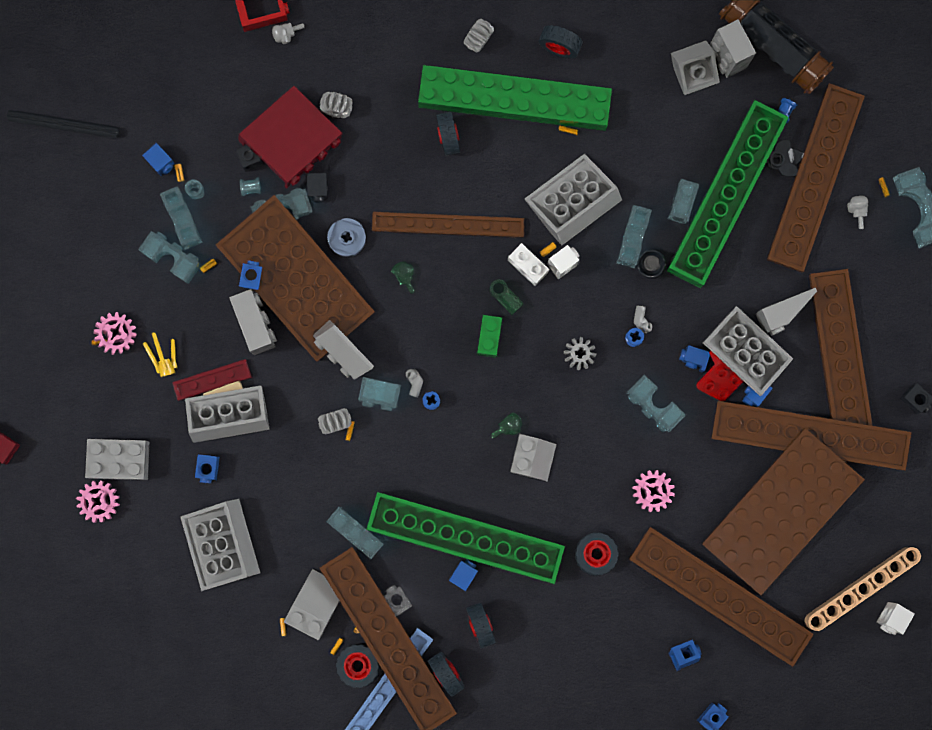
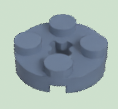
(341, 228)

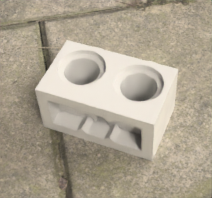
(563, 261)
(528, 264)
(895, 618)

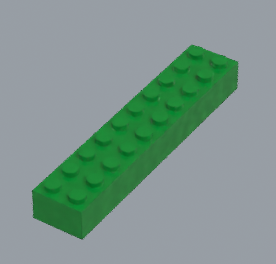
(514, 97)
(727, 194)
(465, 538)

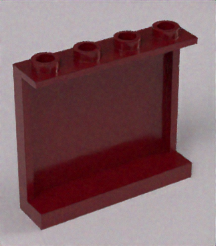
(291, 136)

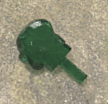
(403, 273)
(509, 425)

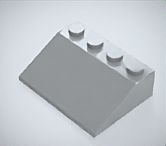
(573, 199)
(748, 351)
(220, 544)

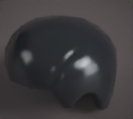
(651, 264)

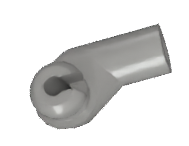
(640, 321)
(416, 381)

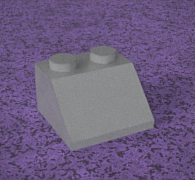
(695, 67)
(533, 457)

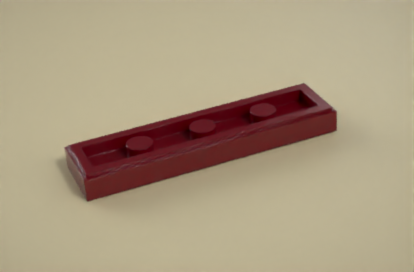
(211, 380)

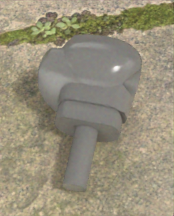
(284, 32)
(858, 206)

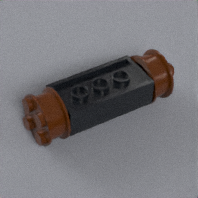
(779, 42)

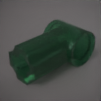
(506, 298)

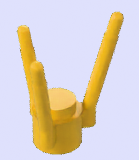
(164, 367)

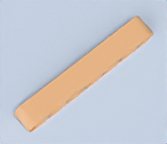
(871, 587)

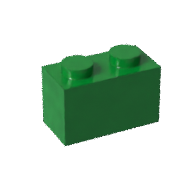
(489, 336)

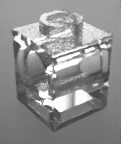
(397, 609)

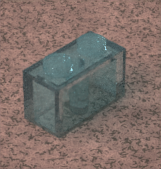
(683, 201)
(379, 393)

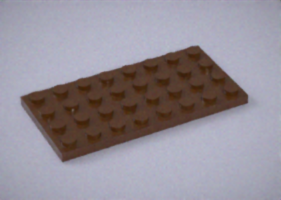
(296, 275)
(783, 511)

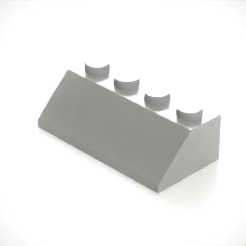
(226, 414)

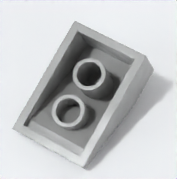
(775, 317)
(313, 606)

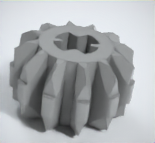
(478, 35)
(336, 104)
(584, 358)
(334, 421)

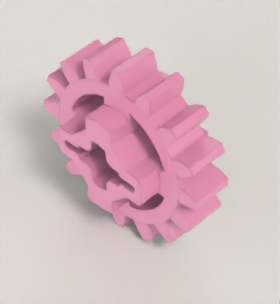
(121, 336)
(648, 498)
(93, 508)

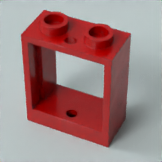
(264, 20)

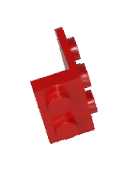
(719, 380)

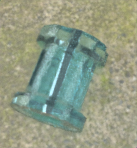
(194, 184)
(250, 186)

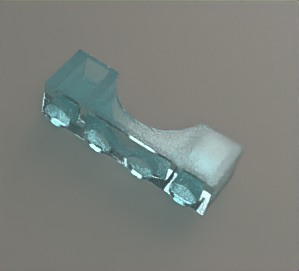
(913, 185)

